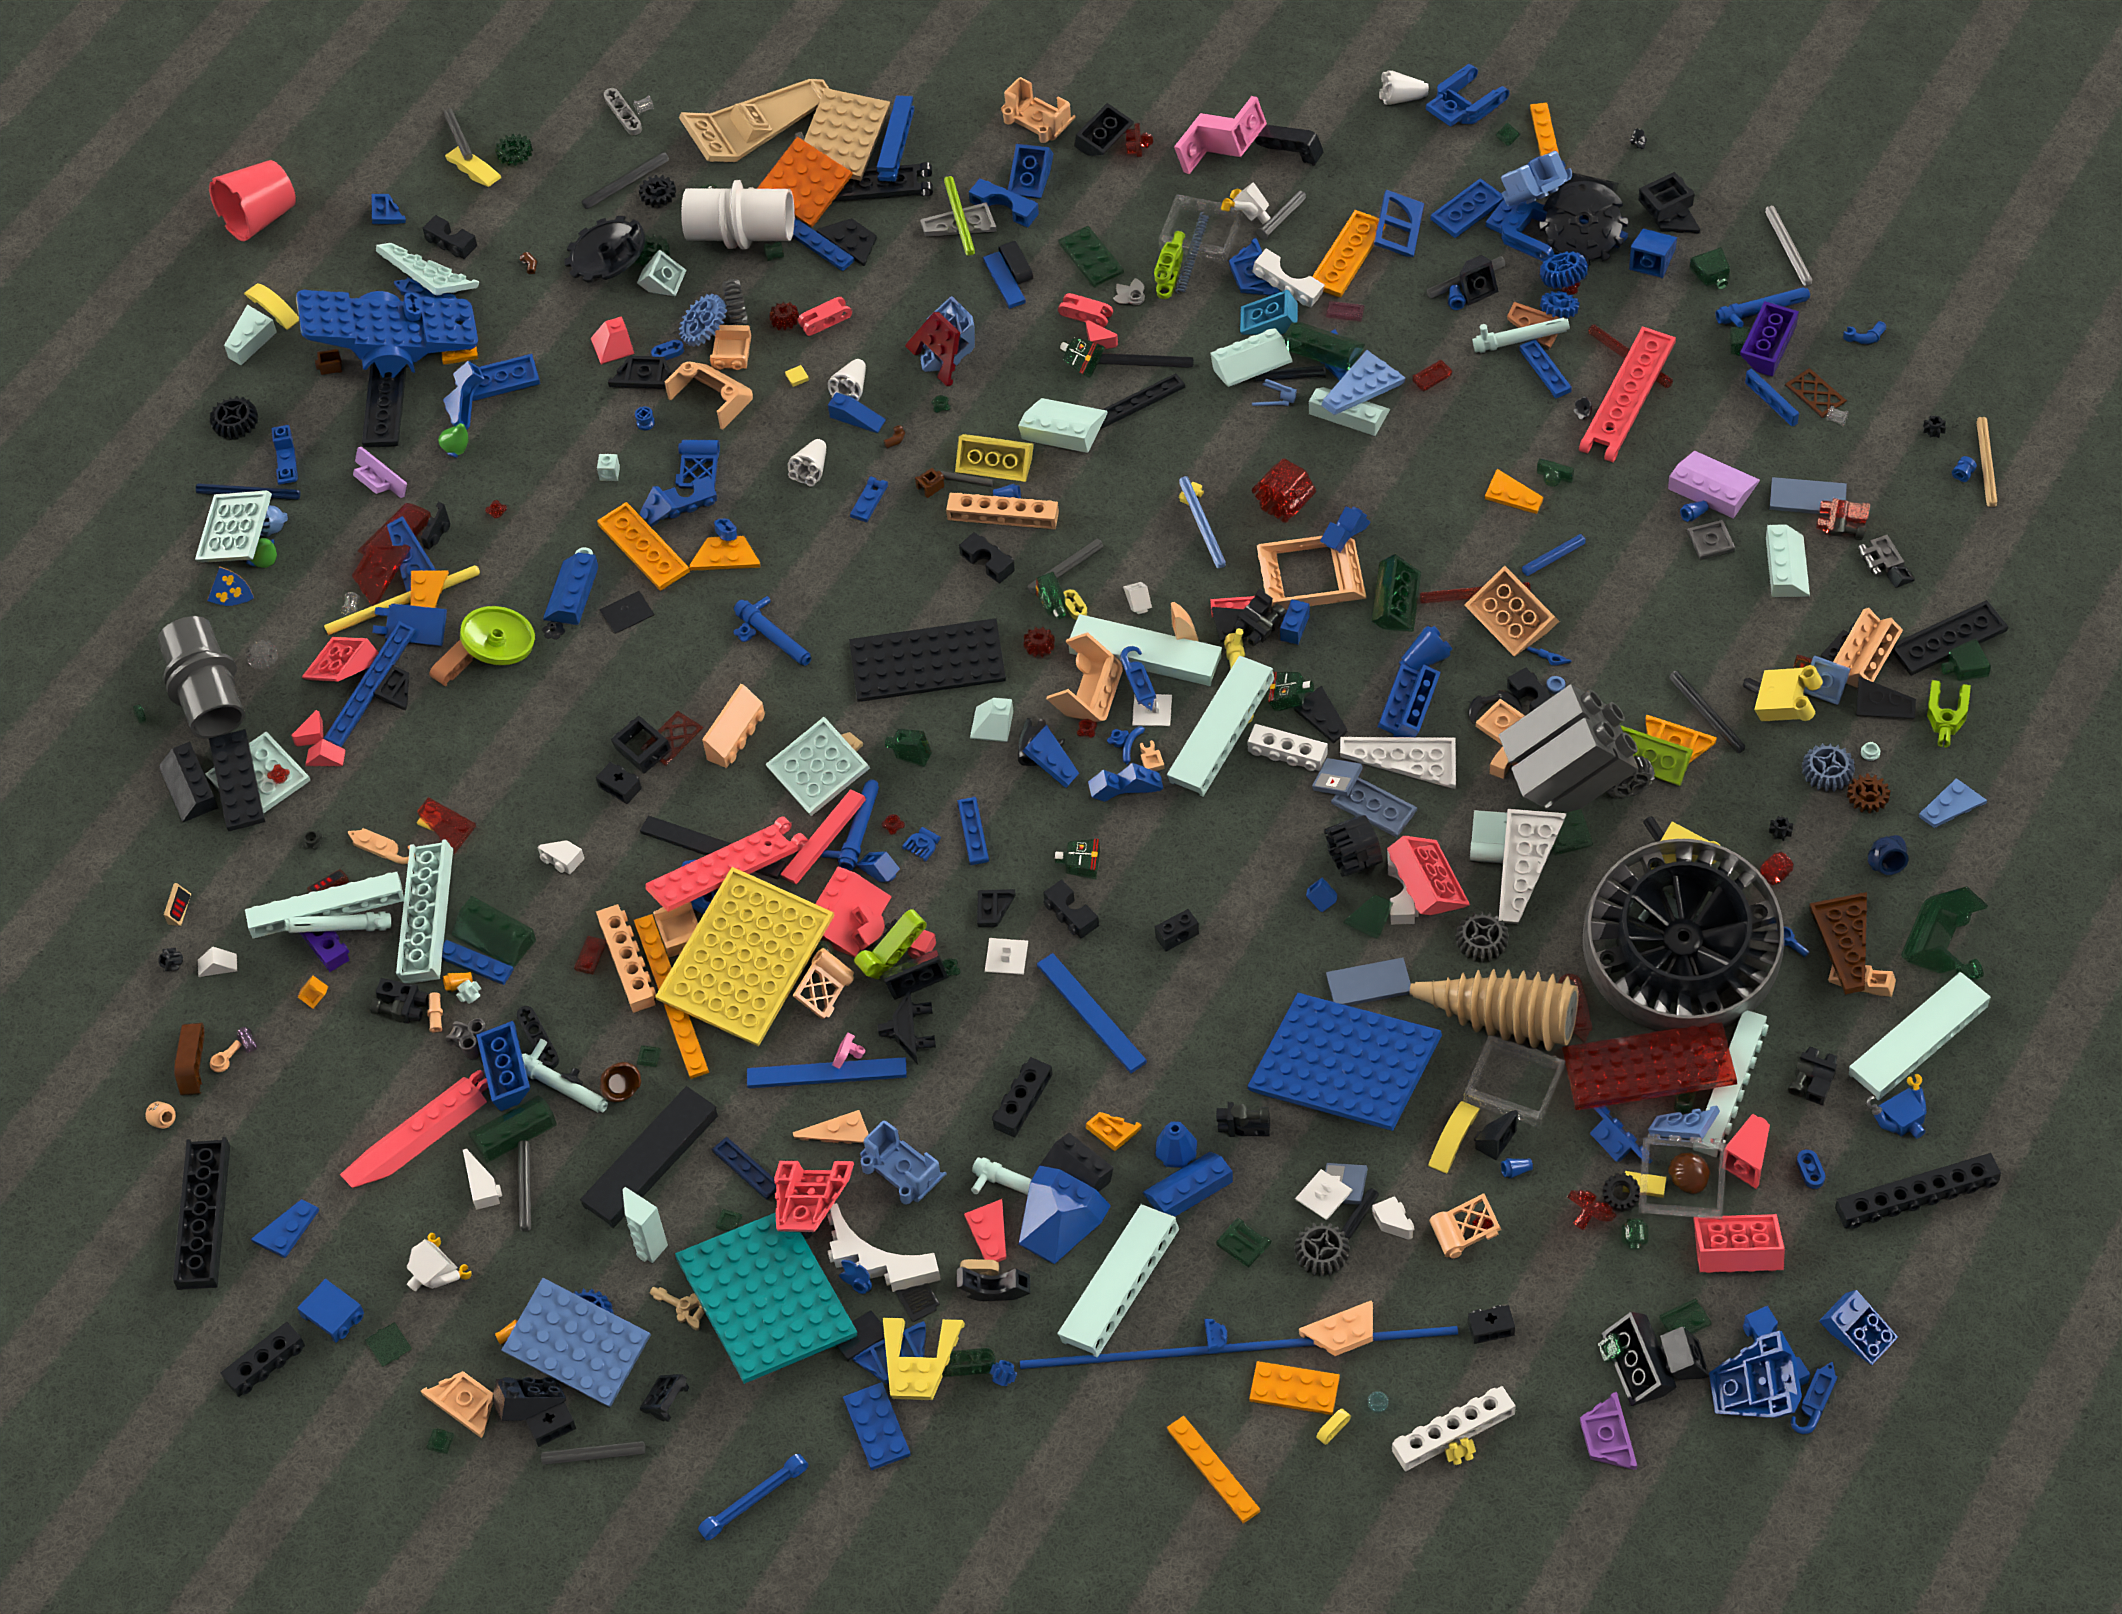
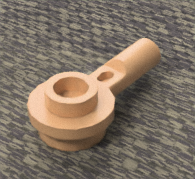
(220, 1061)

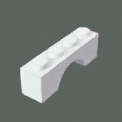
(1303, 290)
(1403, 908)

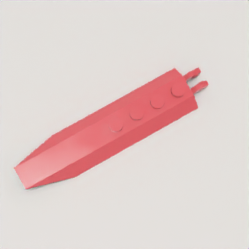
(418, 1131)

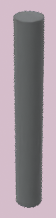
(969, 479)

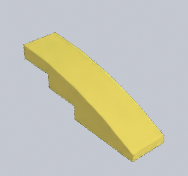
(474, 167)

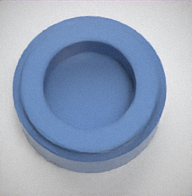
(1555, 684)

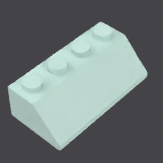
(1250, 357)
(1362, 417)
(1786, 562)
(644, 1226)

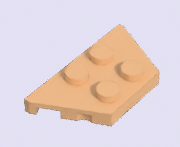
(1343, 1330)
(463, 1400)

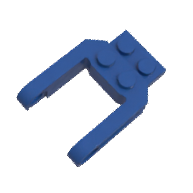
(1452, 107)
(1512, 221)

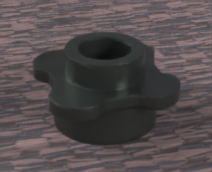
(308, 836)

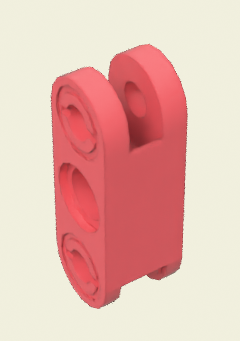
(1085, 309)
(824, 316)

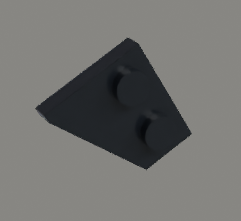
(436, 527)
(993, 906)

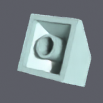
(662, 275)
(993, 720)

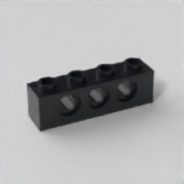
(1012, 1123)
(266, 1349)

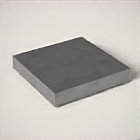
(1711, 539)

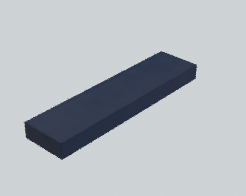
(745, 1167)

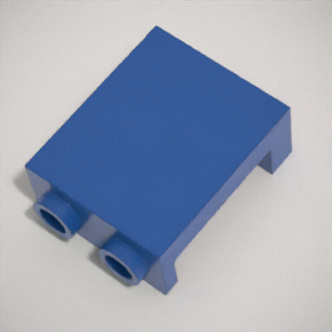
(331, 1310)

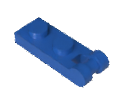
(869, 499)

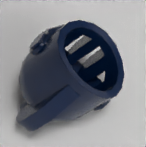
(1888, 855)

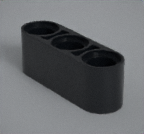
(1016, 262)

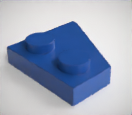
(385, 211)
(656, 506)

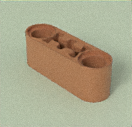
(451, 664)

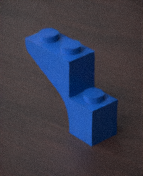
(459, 401)
(1350, 523)
(1130, 780)

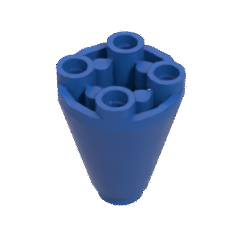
(1426, 649)

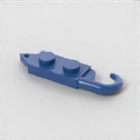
(412, 286)
(1138, 678)
(1816, 1398)

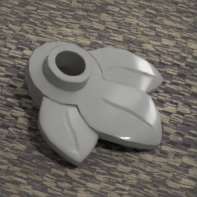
(1127, 294)

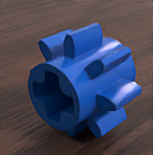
(1003, 1373)

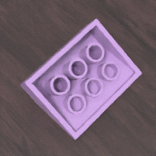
(1712, 481)

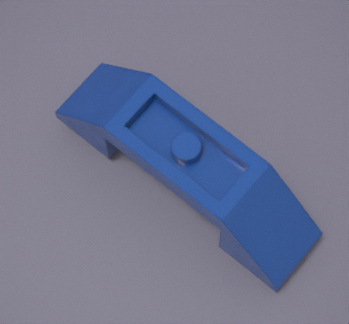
(285, 455)

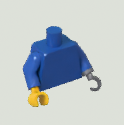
(1904, 1111)

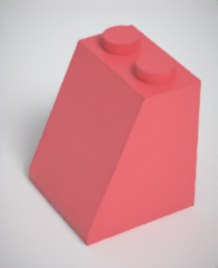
(1747, 1150)

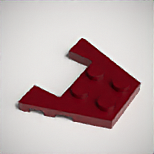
(941, 339)

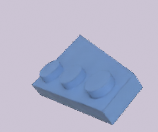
(1950, 803)
(1687, 1125)

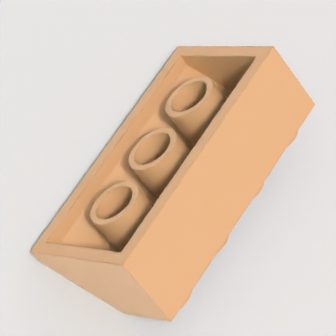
(733, 727)

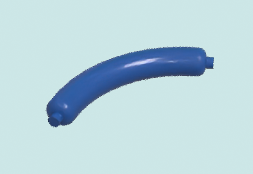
(1128, 743)

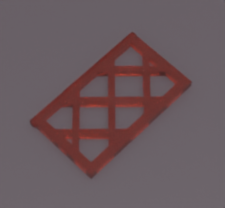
(668, 725)

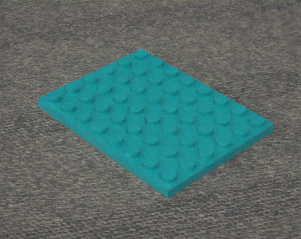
(765, 1297)

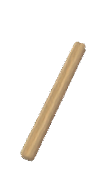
(1987, 464)

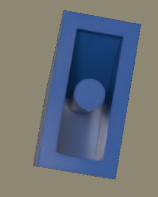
(879, 866)

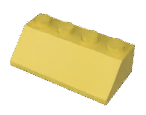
(993, 457)

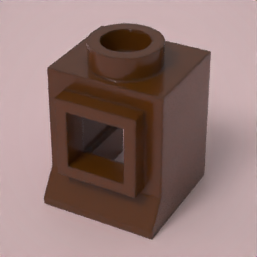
(329, 362)
(931, 481)

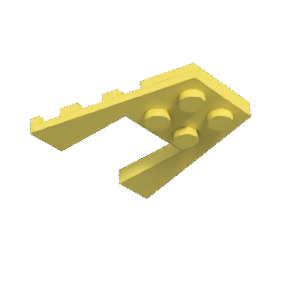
(917, 1376)

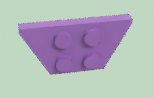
(1608, 1435)

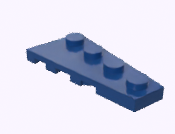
(416, 558)

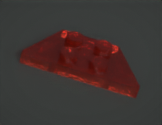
(378, 569)

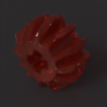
(784, 315)
(1039, 641)
(1776, 868)

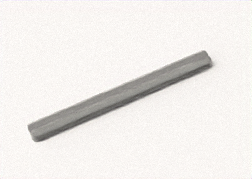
(1788, 245)

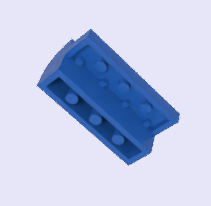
(1408, 701)

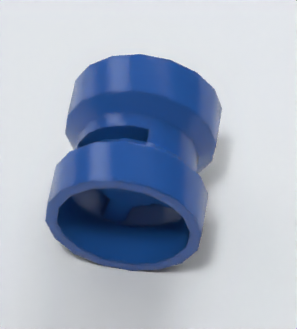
(644, 418)
(1964, 469)

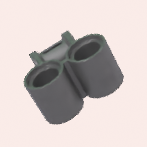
(465, 1037)

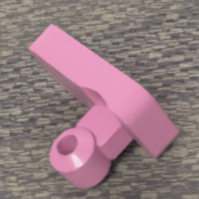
(847, 1047)

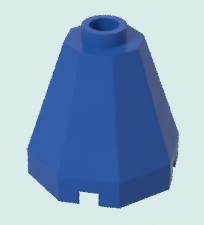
(1176, 1145)

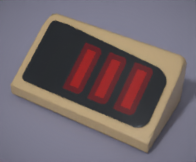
(177, 905)

